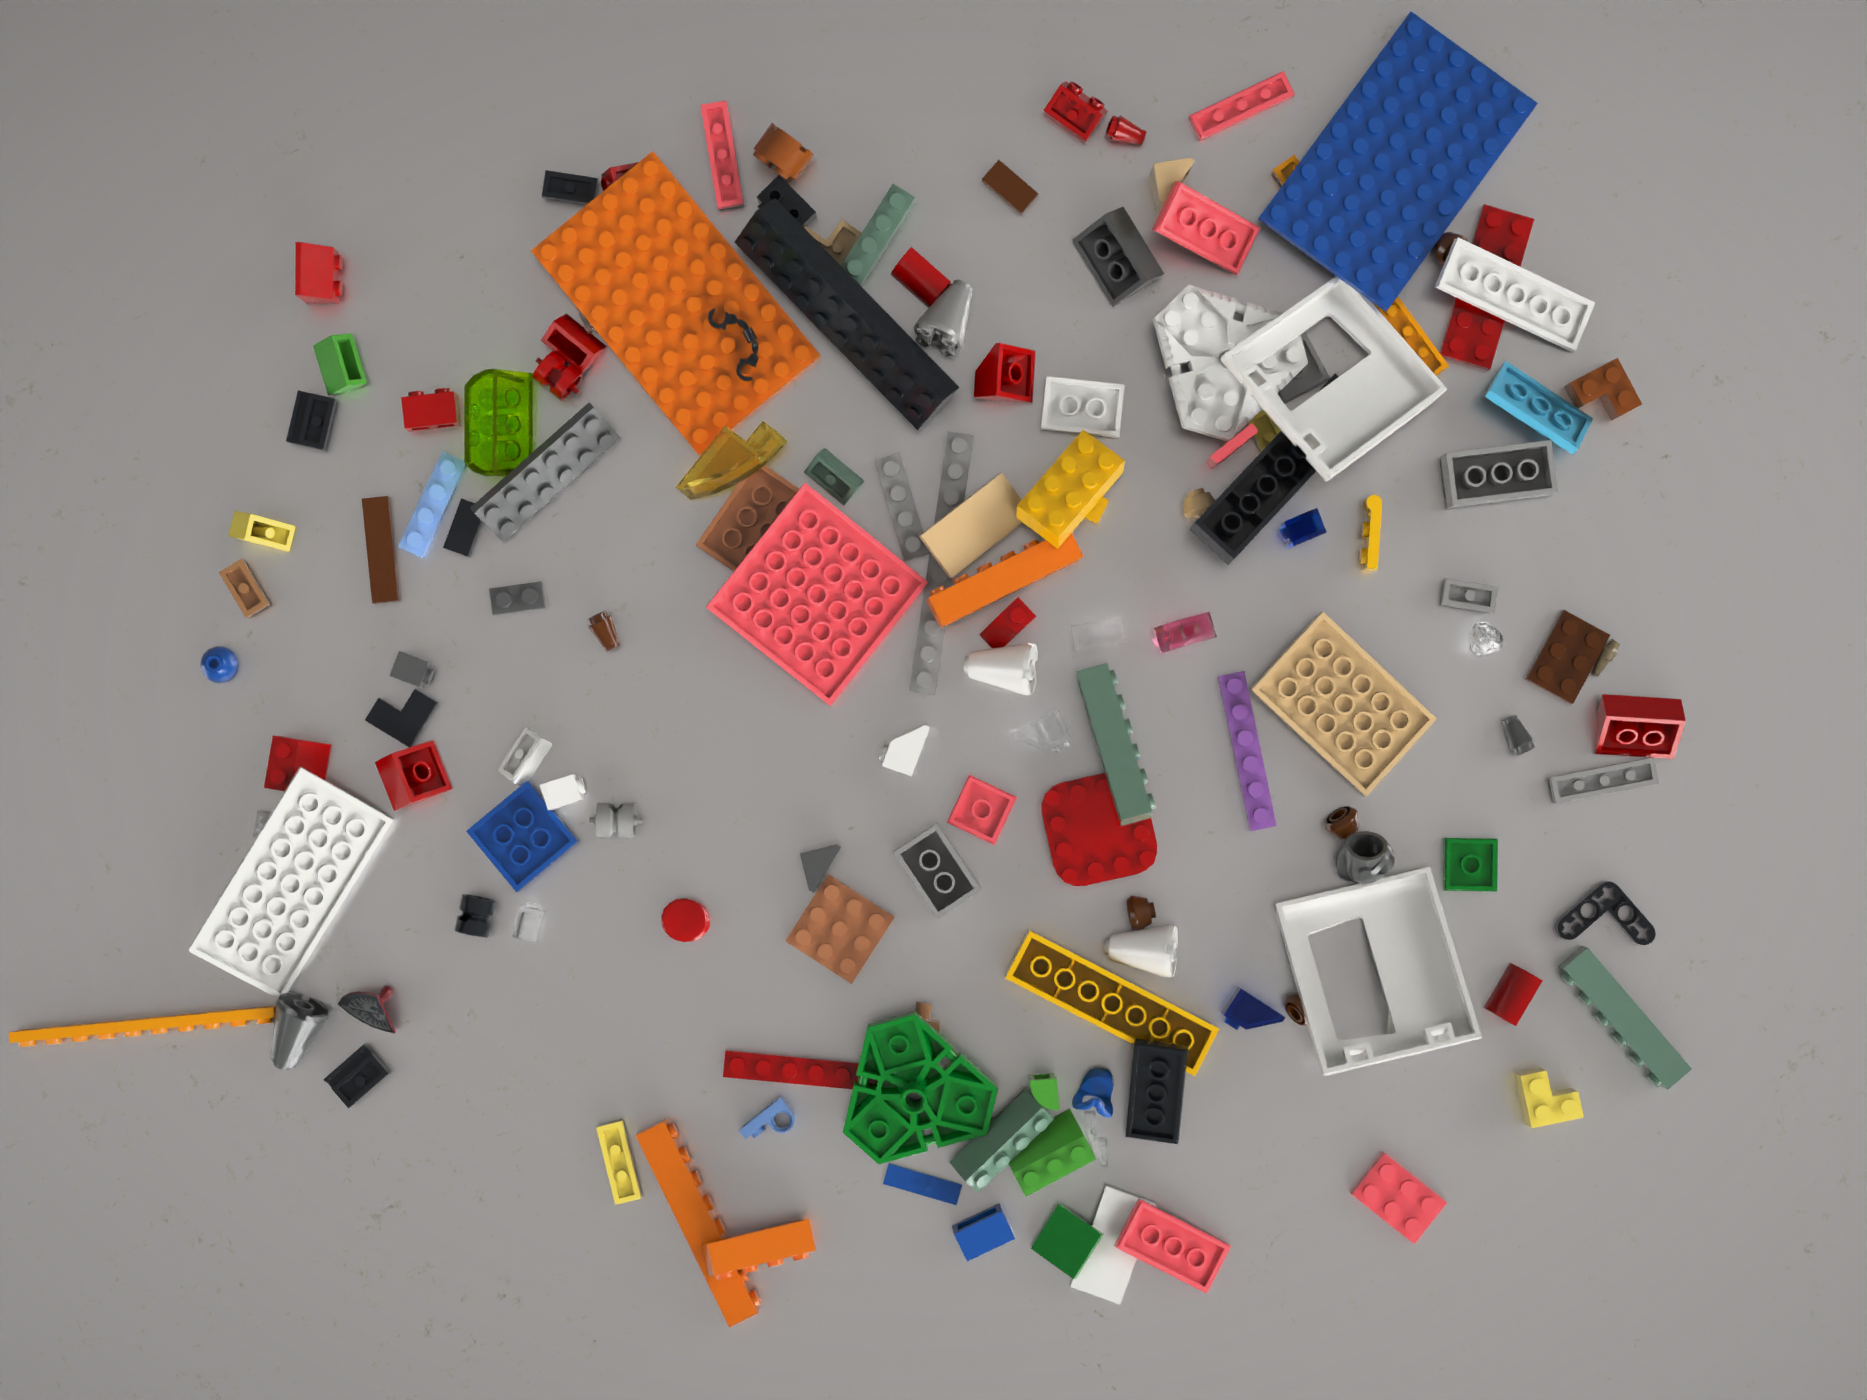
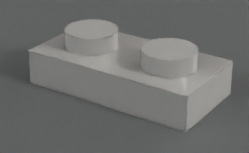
(1469, 595)

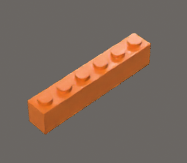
(1001, 580)

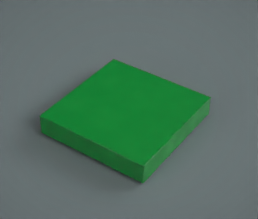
(1470, 864)
(1067, 1241)

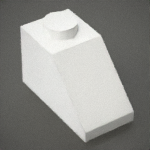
(904, 751)
(563, 791)

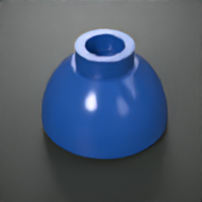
(219, 664)

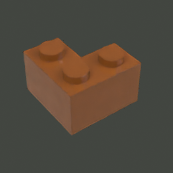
(1610, 385)

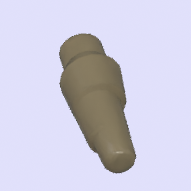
(1607, 654)

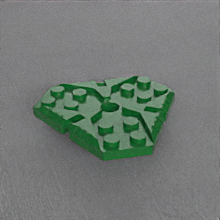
(906, 1059)

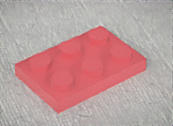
(1398, 1197)

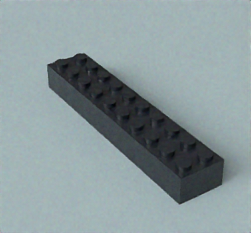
(846, 314)

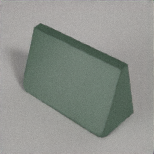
(834, 476)

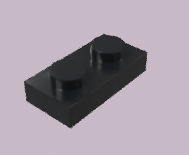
(569, 187)

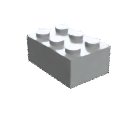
(937, 871)

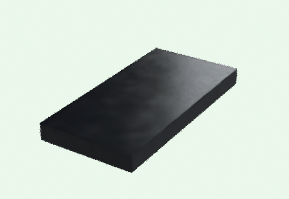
(1156, 1091)

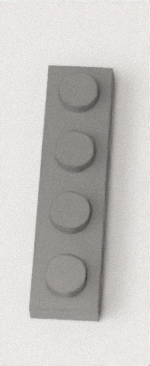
(901, 506)
(1603, 780)

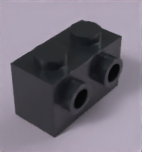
(789, 200)

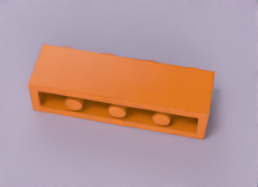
(758, 1247)

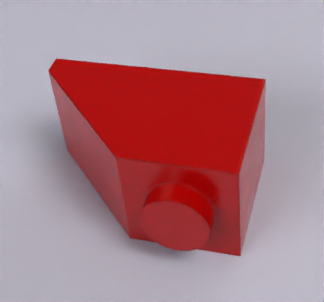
(1007, 624)

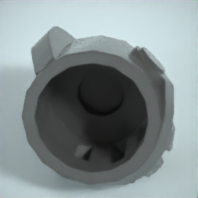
(1365, 858)

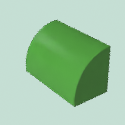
(339, 363)
(1045, 1090)

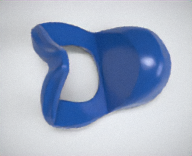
(1096, 1083)

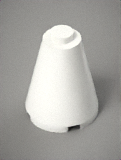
(1005, 667)
(1146, 949)

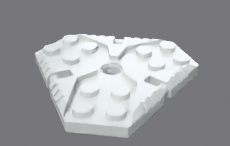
(1198, 330)

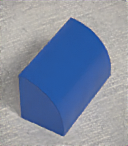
(983, 1232)

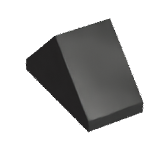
(817, 863)

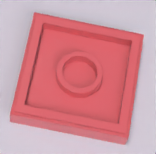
(1231, 446)
(981, 809)

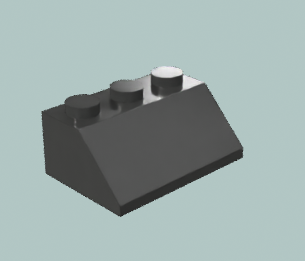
(1117, 256)

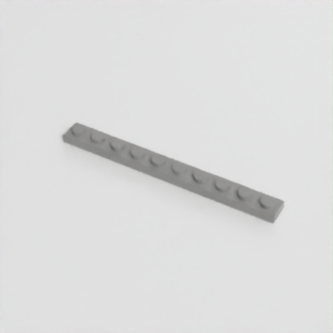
(950, 495)

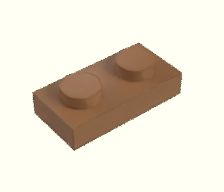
(244, 588)

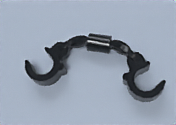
(748, 334)

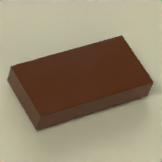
(1009, 187)

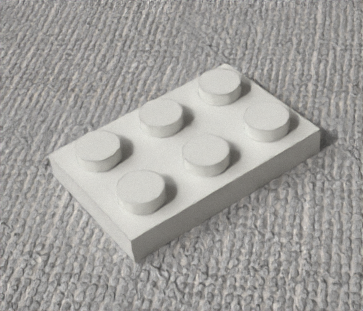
(1082, 405)

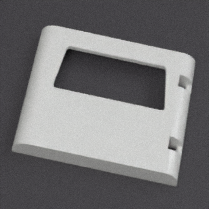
(1357, 406)
(1412, 961)

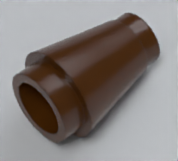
(604, 630)

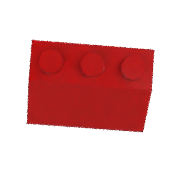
(1639, 726)

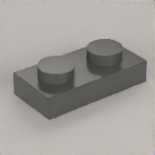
(517, 598)

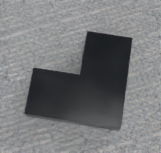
(406, 723)

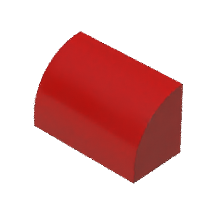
(920, 277)
(573, 343)
(1513, 994)

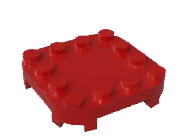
(1087, 836)

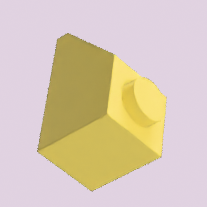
(261, 531)

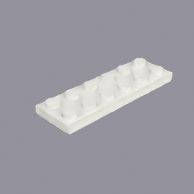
(1514, 294)

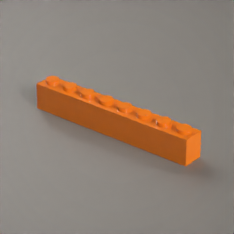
(695, 1216)

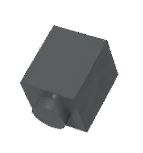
(412, 670)

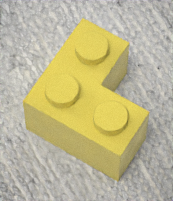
(1541, 1105)

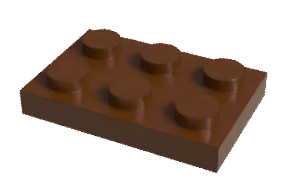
(1567, 657)

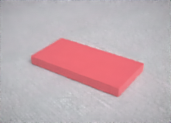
(1206, 228)
(1172, 1245)

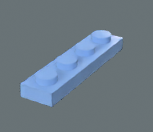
(432, 504)

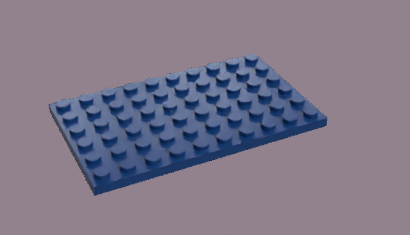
(1398, 161)

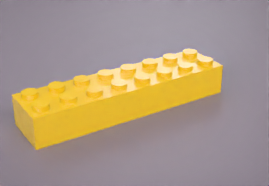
(1107, 998)

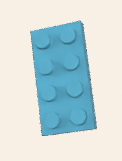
(1539, 407)

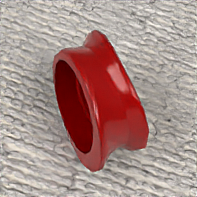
(685, 920)

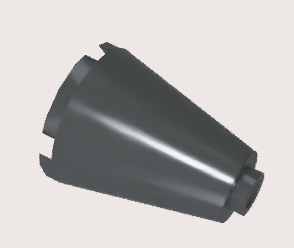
(295, 1028)

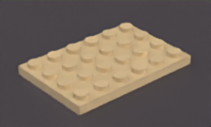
(1343, 703)

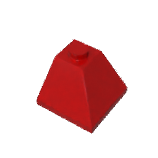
(1006, 375)

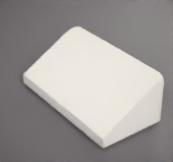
(524, 757)

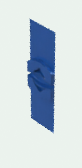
(922, 1184)

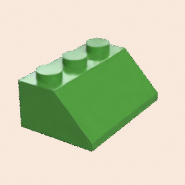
(1052, 1154)

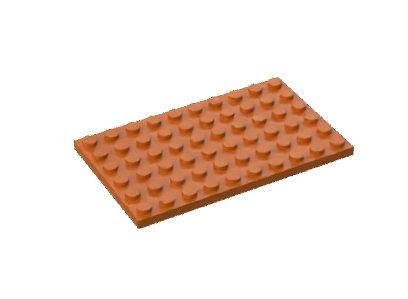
(648, 275)

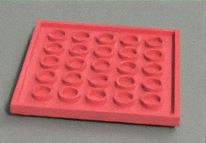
(817, 594)

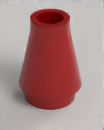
(1124, 131)

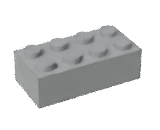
(1499, 474)

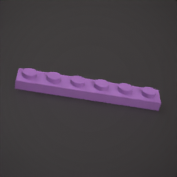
(1247, 751)

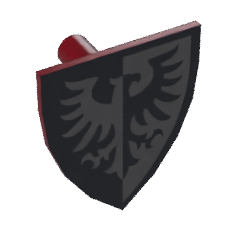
(369, 1008)

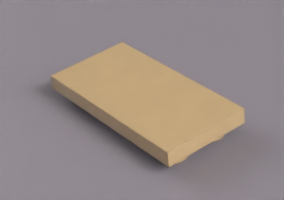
(973, 526)

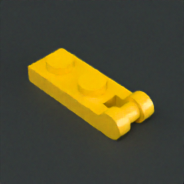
(1371, 532)

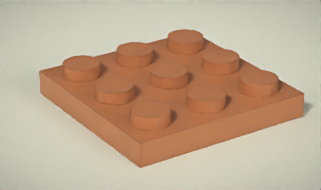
(840, 928)

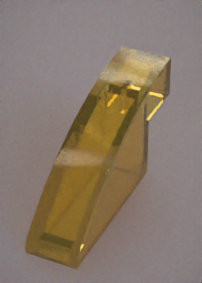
(730, 461)

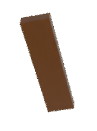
(380, 549)

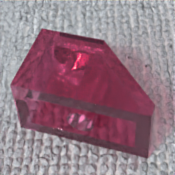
(1185, 632)

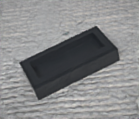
(463, 529)

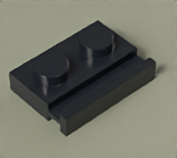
(311, 420)
(356, 1076)

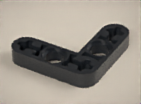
(1610, 906)

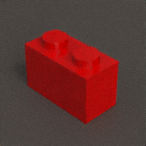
(431, 410)

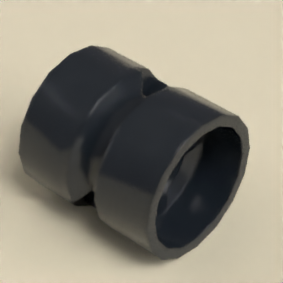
(475, 915)

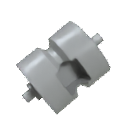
(619, 820)

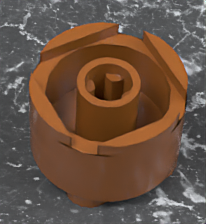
(783, 151)

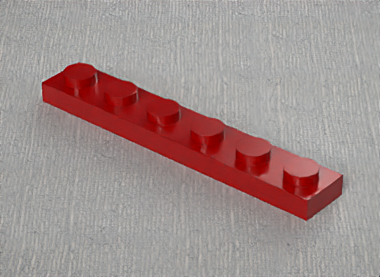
(791, 1069)

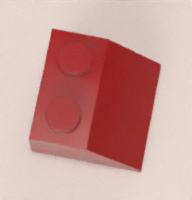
(317, 273)
(291, 753)
(413, 775)

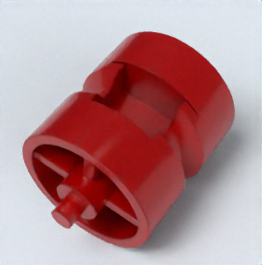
(557, 376)

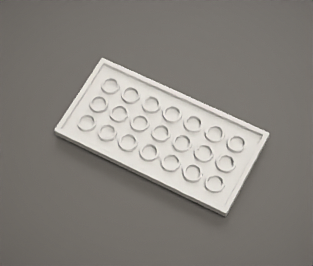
(290, 883)

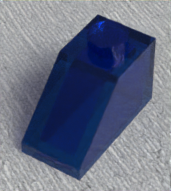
(1302, 528)
(1249, 1011)

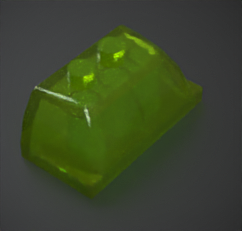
(498, 421)

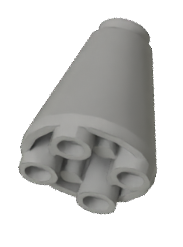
(946, 320)

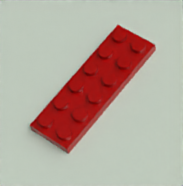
(1472, 332)

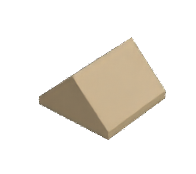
(1163, 177)

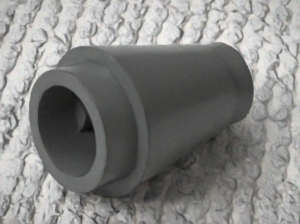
(1518, 736)

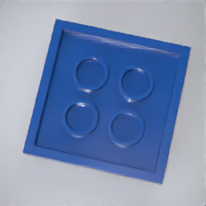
(522, 836)

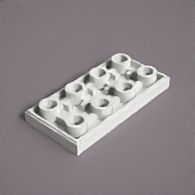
(1108, 1267)

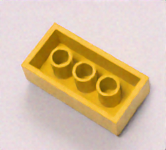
(1070, 489)

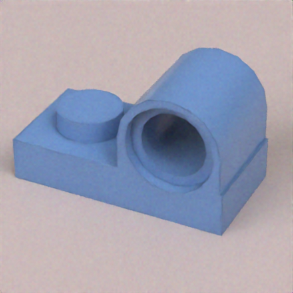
(756, 1124)

